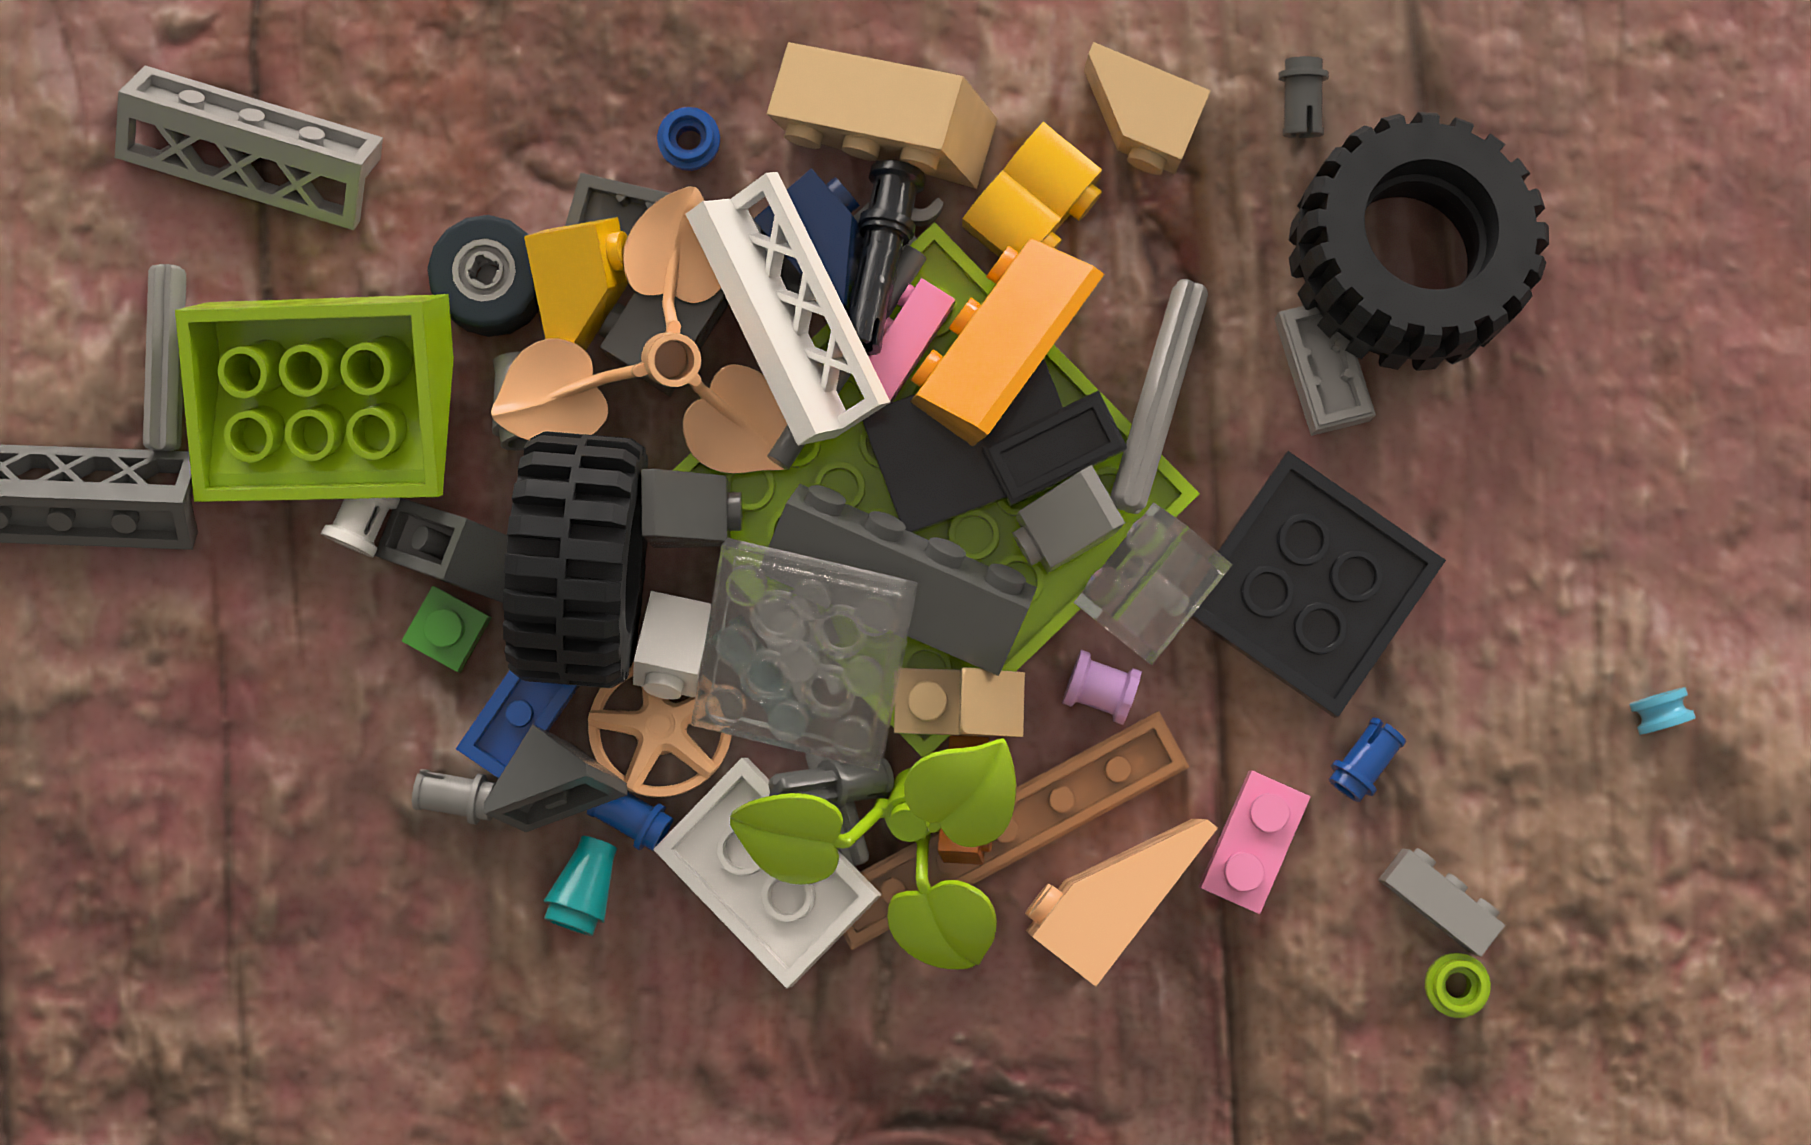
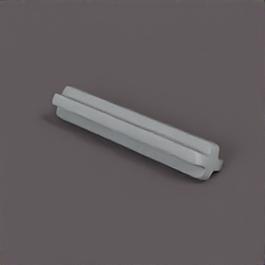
(1159, 396)

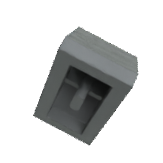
(549, 783)

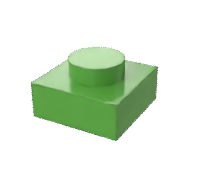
(446, 629)

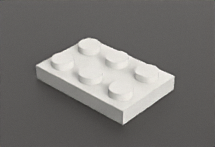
(774, 919)

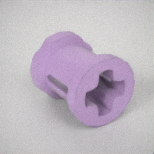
(1102, 687)

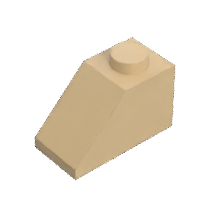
(1144, 108)

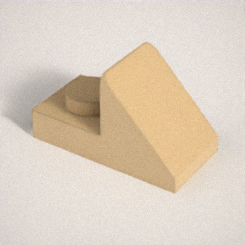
(959, 702)

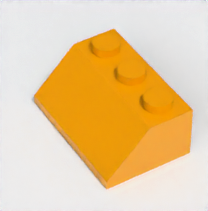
(1003, 338)

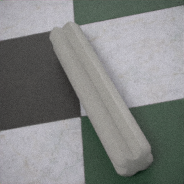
(162, 363)

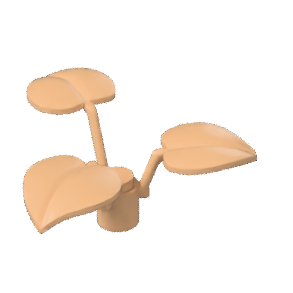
(554, 382)

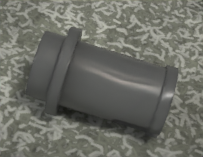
(1303, 96)

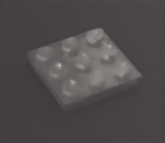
(803, 653)

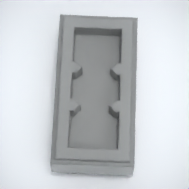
(1323, 373)

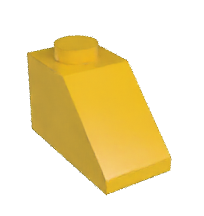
(577, 277)

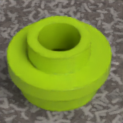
(1476, 991)

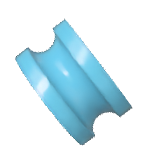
(1662, 710)

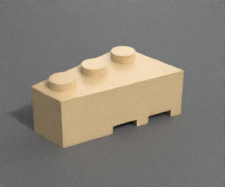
(883, 112)

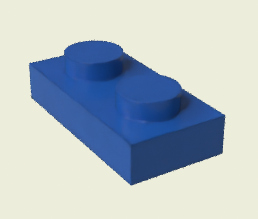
(508, 718)

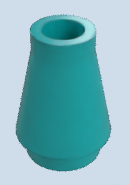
(582, 888)

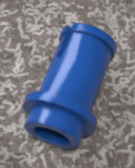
(1366, 760)
(635, 819)

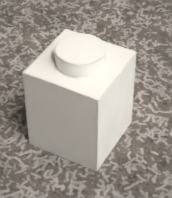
(671, 646)

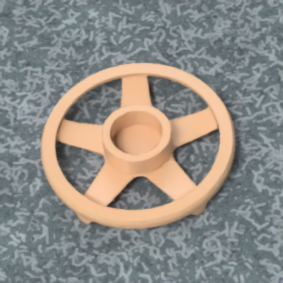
(659, 731)

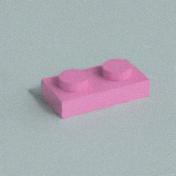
(1254, 841)

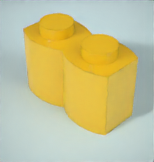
(1034, 194)

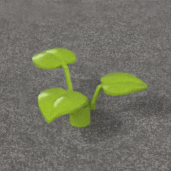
(956, 789)

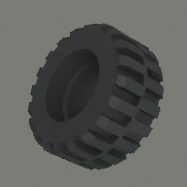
(1462, 180)
(575, 560)

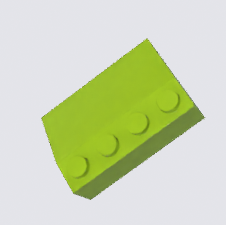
(317, 397)

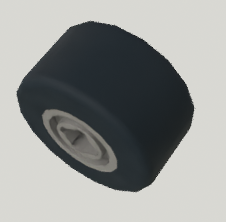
(500, 296)

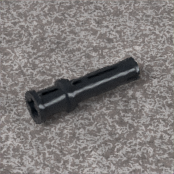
(885, 231)

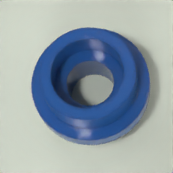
(685, 120)

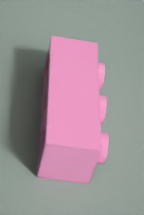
(910, 334)

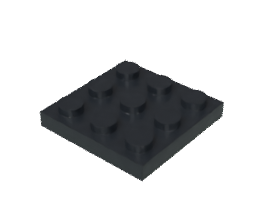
(1315, 584)

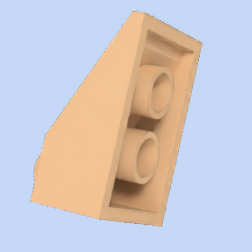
(1106, 905)

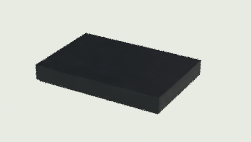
(936, 472)

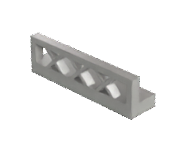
(251, 127)

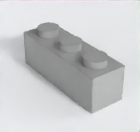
(1442, 900)

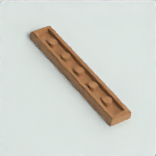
(1042, 813)

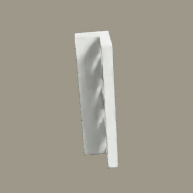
(769, 315)

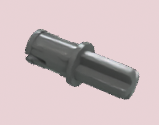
(836, 782)

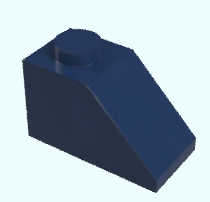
(830, 225)

